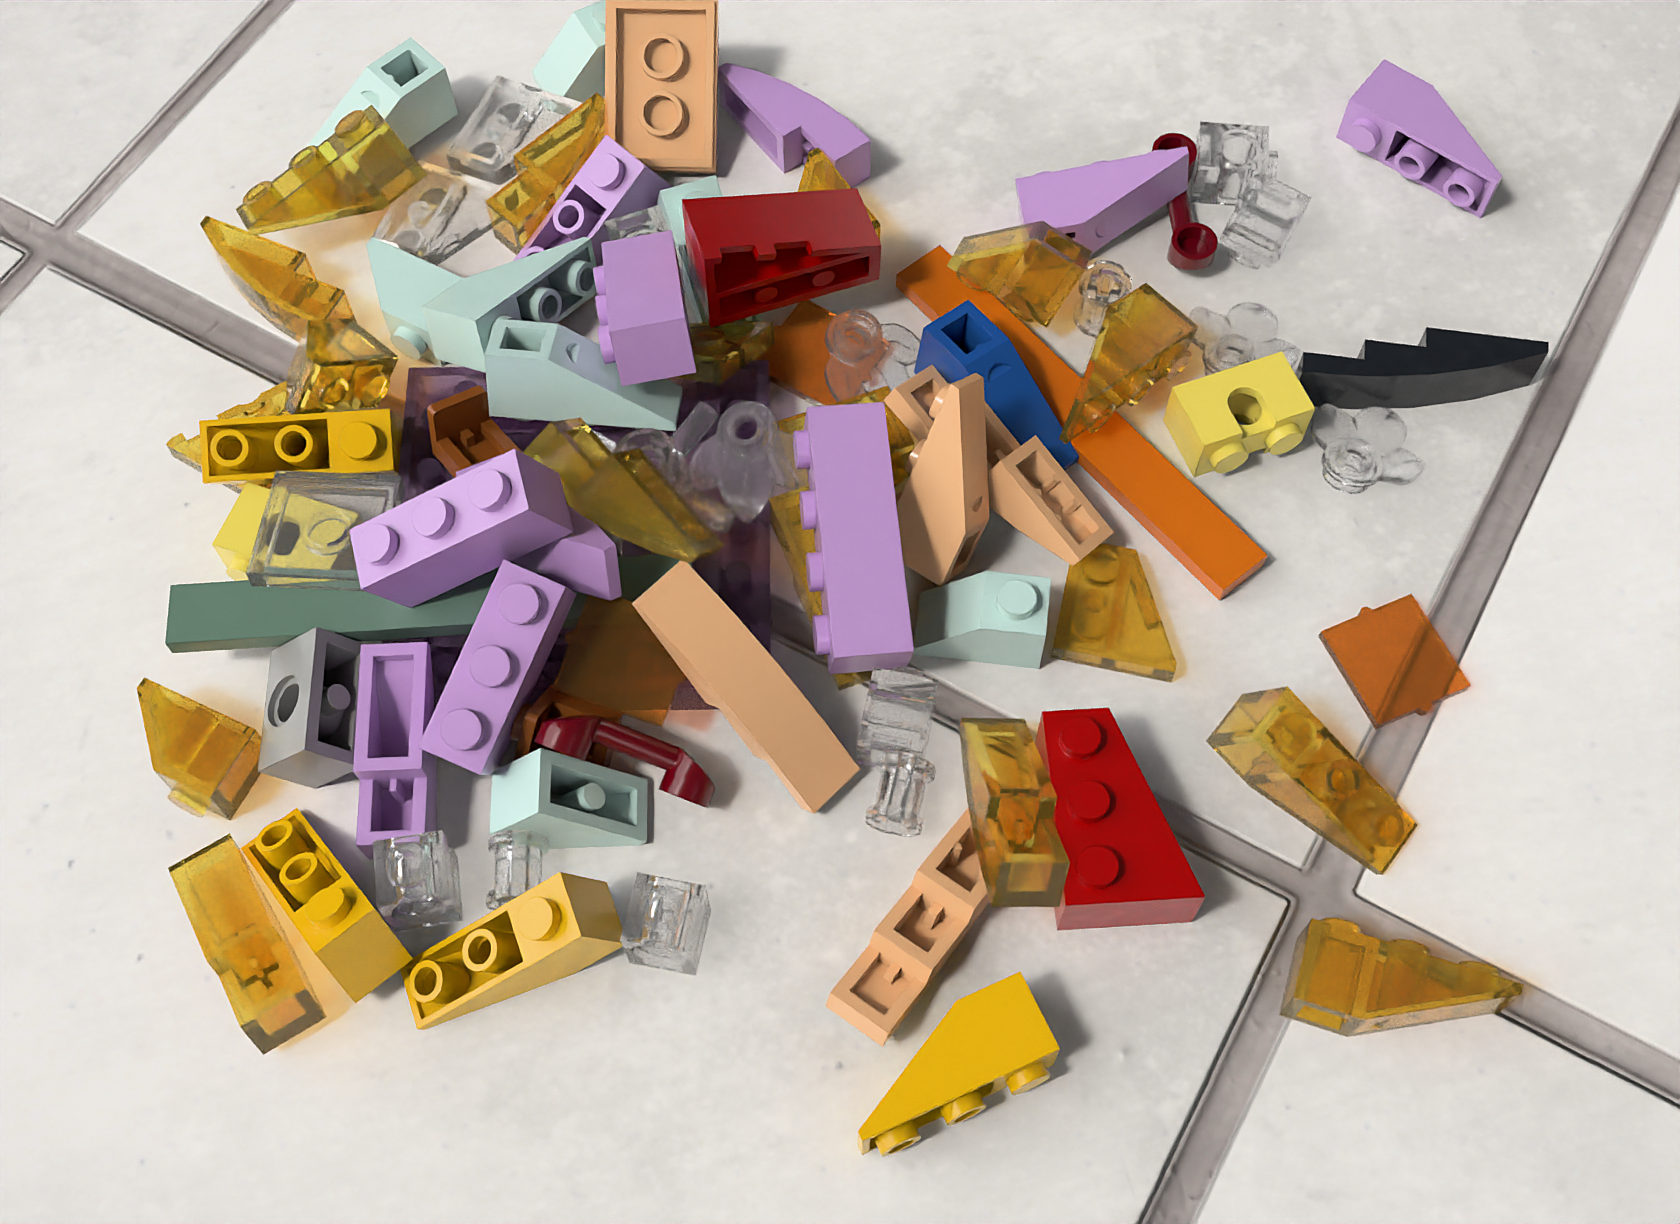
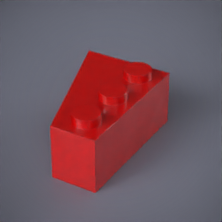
(777, 249)
(1112, 829)

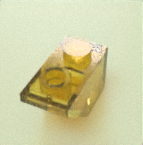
(1024, 266)
(337, 369)

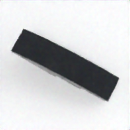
(1440, 370)

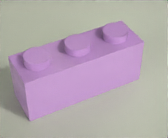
(643, 309)
(461, 529)
(497, 669)

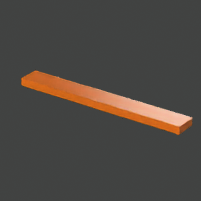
(1116, 453)

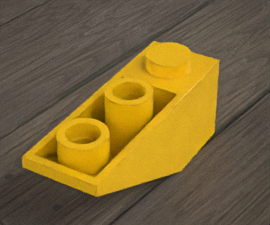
(313, 442)
(326, 905)
(514, 949)
(976, 1049)

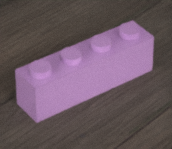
(855, 537)

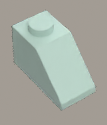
(576, 56)
(402, 289)
(985, 619)
(569, 801)

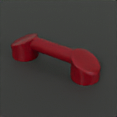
(1191, 243)
(576, 733)

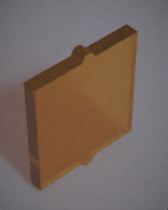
(801, 353)
(1393, 661)
(619, 663)

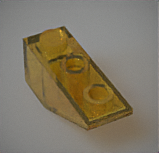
(344, 176)
(1133, 349)
(1311, 776)
(1374, 985)

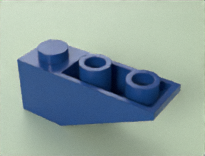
(970, 343)

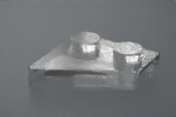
(503, 125)
(438, 214)

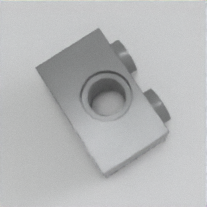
(311, 709)

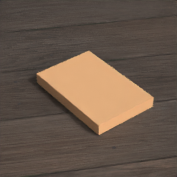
(663, 82)

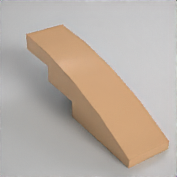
(1023, 480)
(746, 685)
(914, 937)

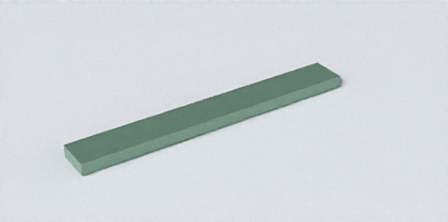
(249, 616)

